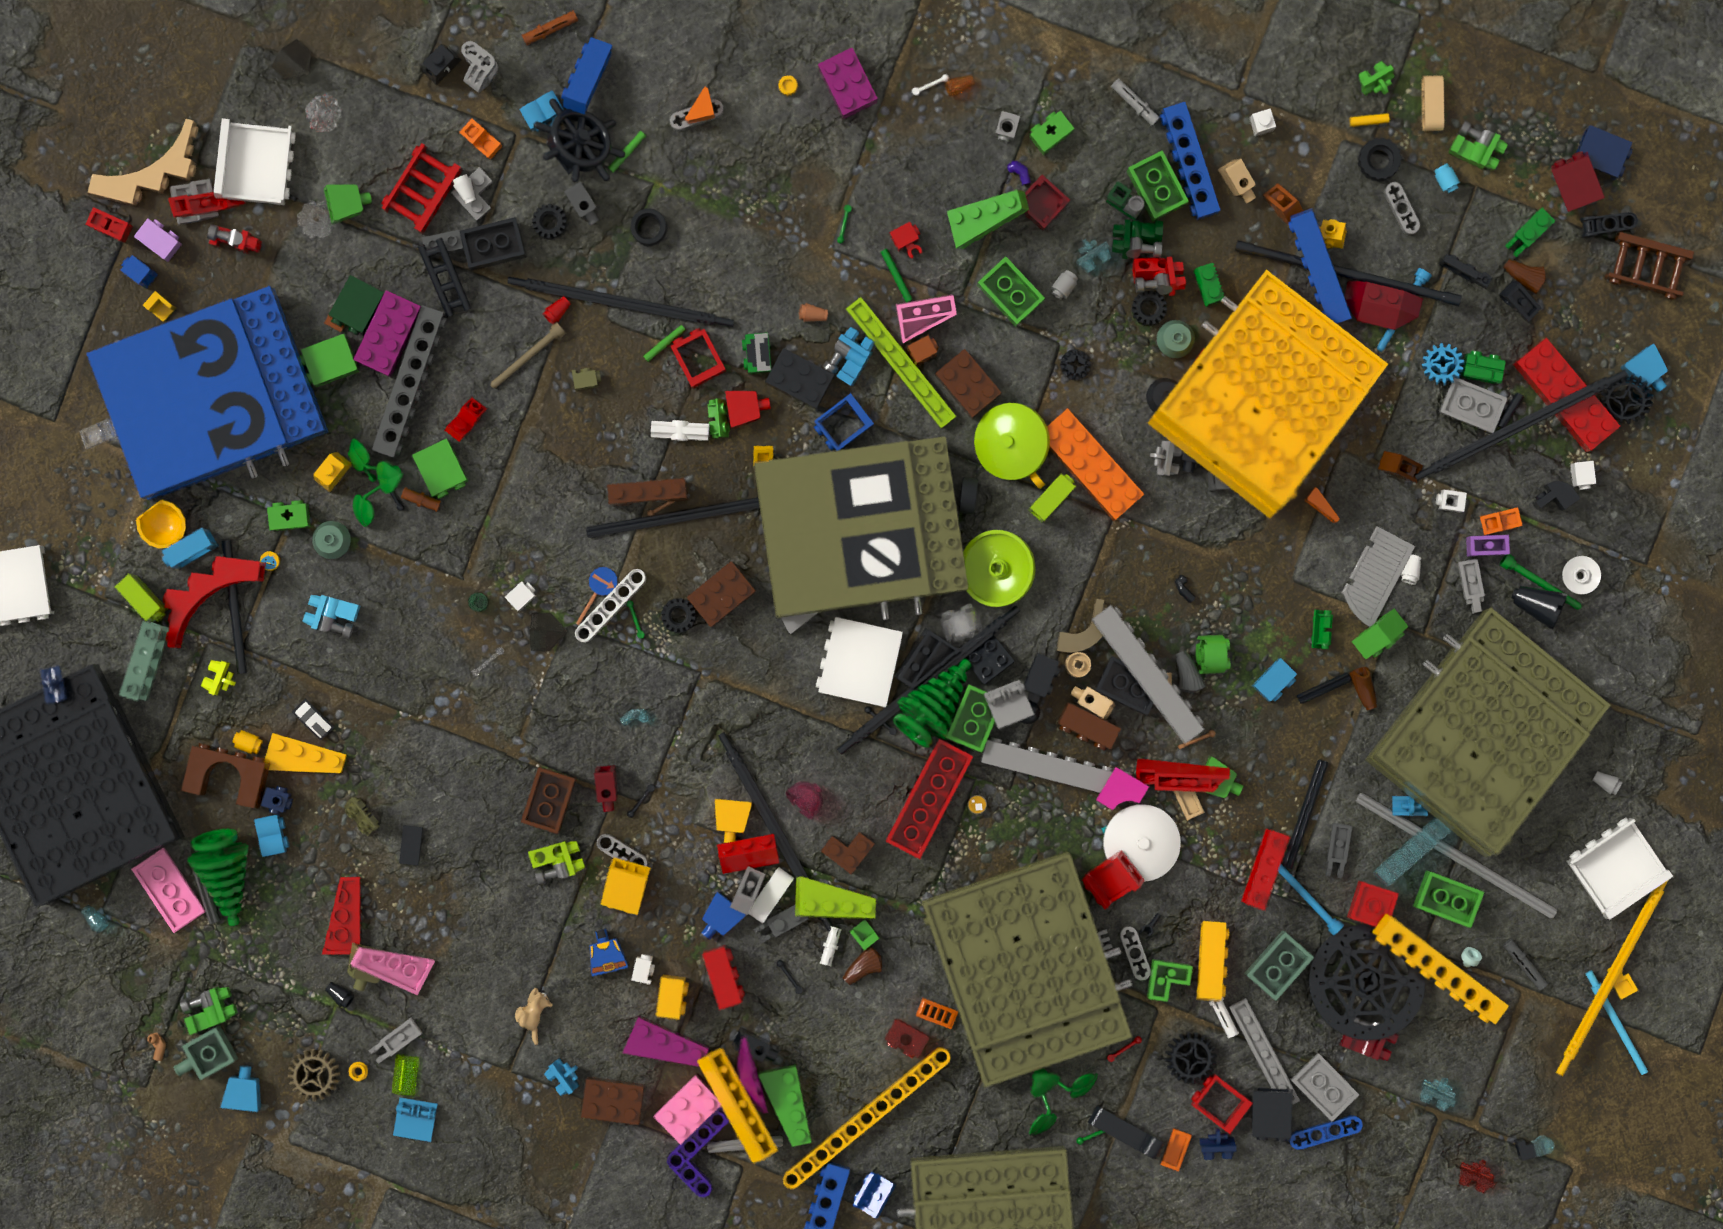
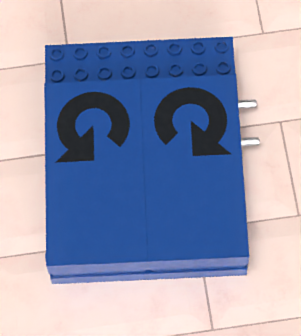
(207, 393)

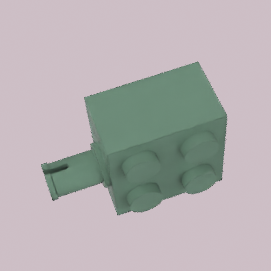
(207, 1054)

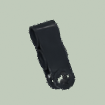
(1595, 225)

